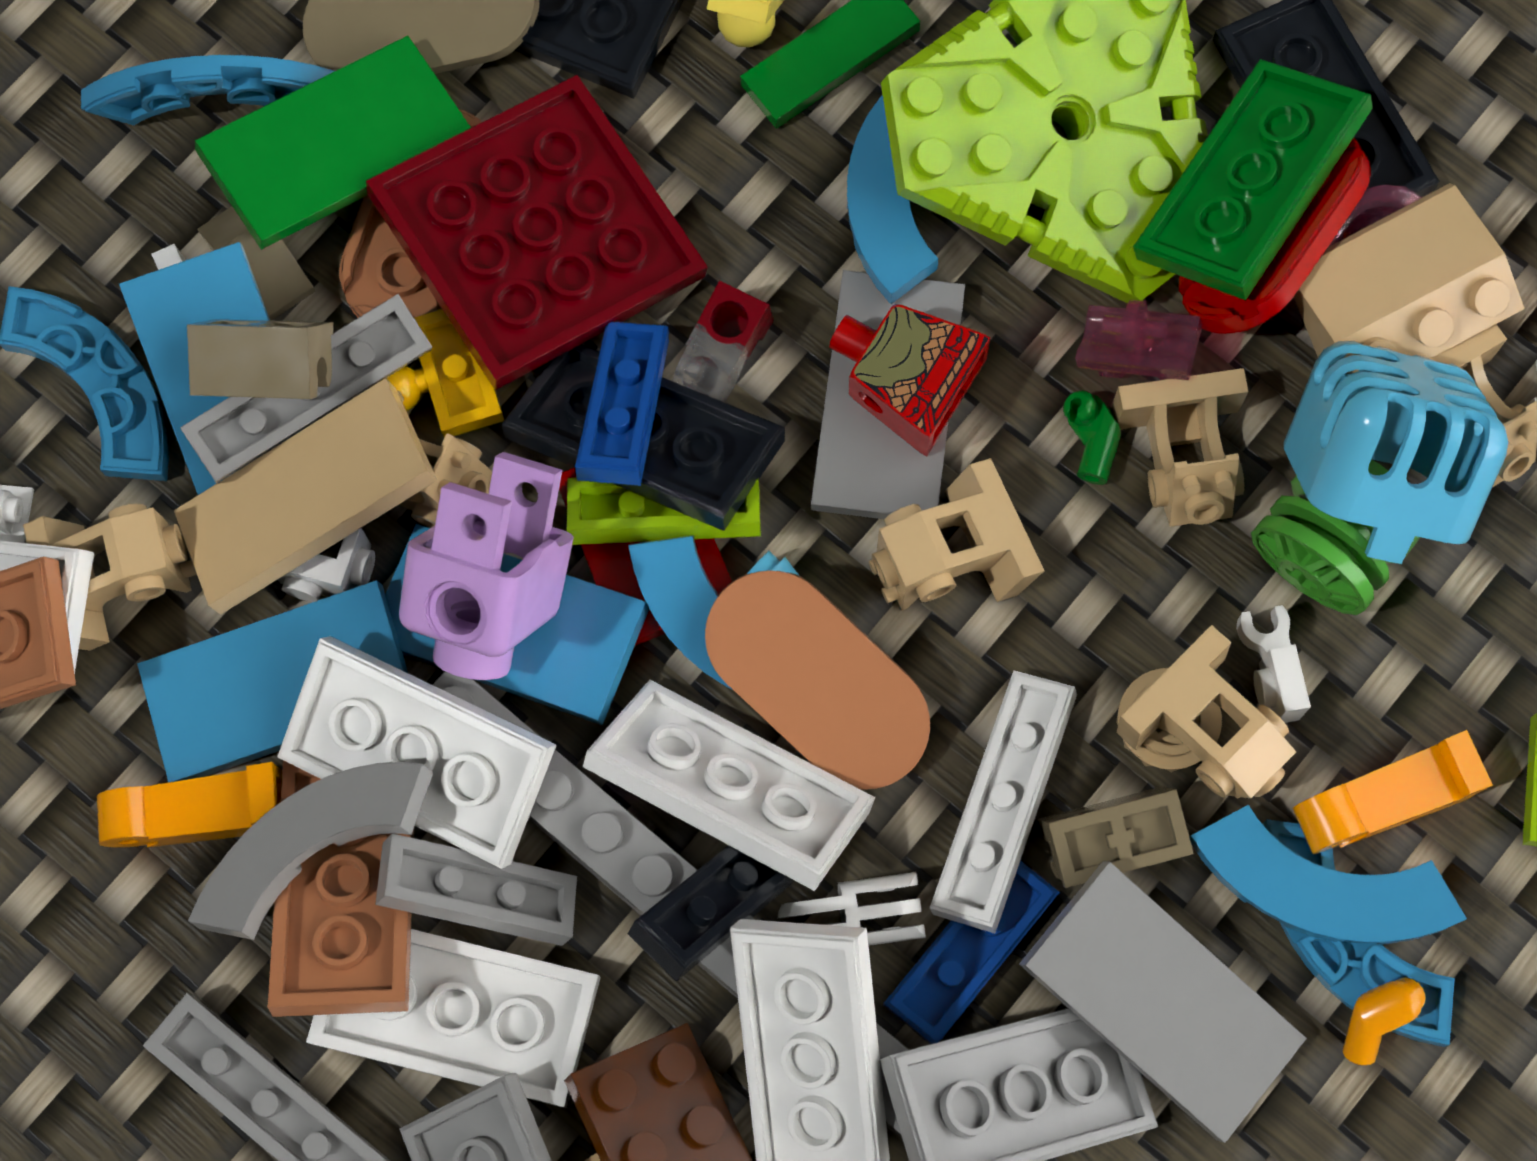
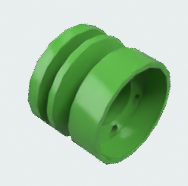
(1321, 552)

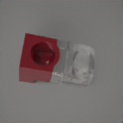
(722, 341)

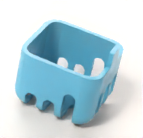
(1403, 415)

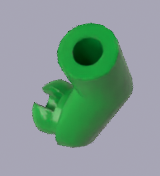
(1098, 433)

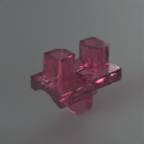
(1138, 342)

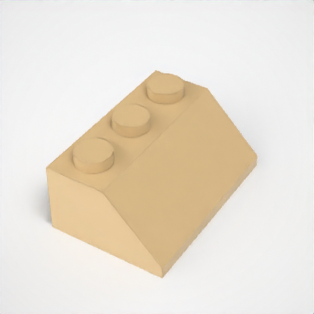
(1411, 281)

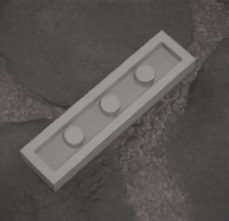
(361, 356)
(252, 1089)

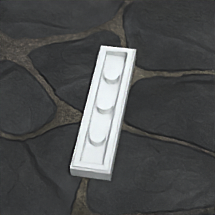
(1003, 801)

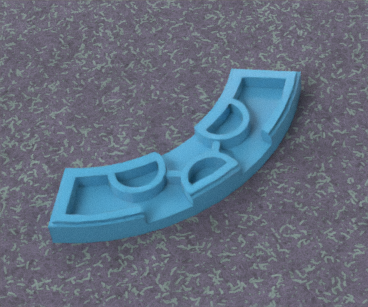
(169, 84)
(880, 218)
(107, 371)
(677, 594)
(1321, 899)
(1355, 968)

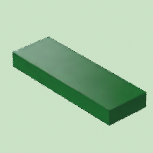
(827, 56)

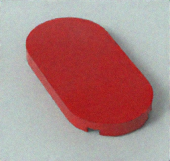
(1295, 259)

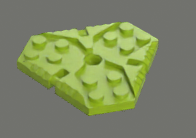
(981, 145)

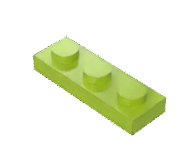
(615, 515)

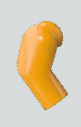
(1379, 1013)

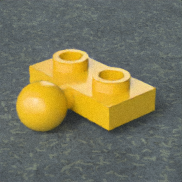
(455, 381)

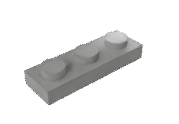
(473, 892)

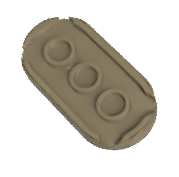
(444, 31)

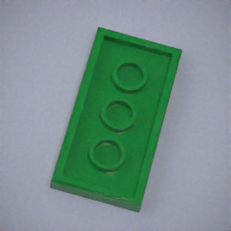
(328, 138)
(1253, 178)

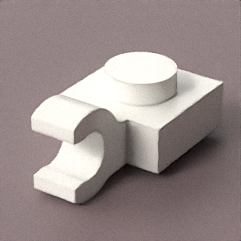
(1280, 677)

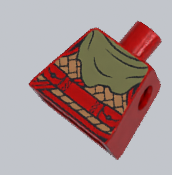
(911, 370)

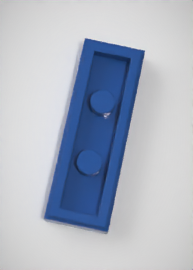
(622, 404)
(965, 960)

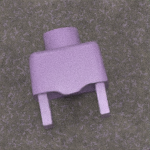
(455, 576)

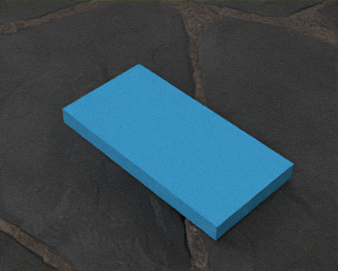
(162, 307)
(566, 662)
(239, 689)

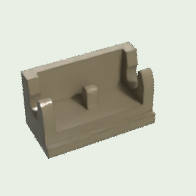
(259, 358)
(1123, 831)

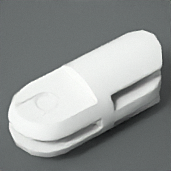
(852, 913)

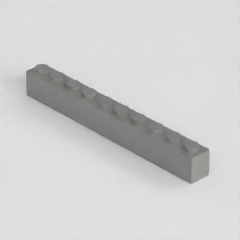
(620, 848)

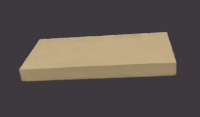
(303, 496)

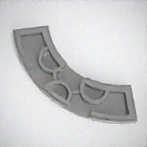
(329, 811)

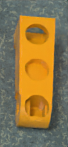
(1394, 794)
(188, 808)

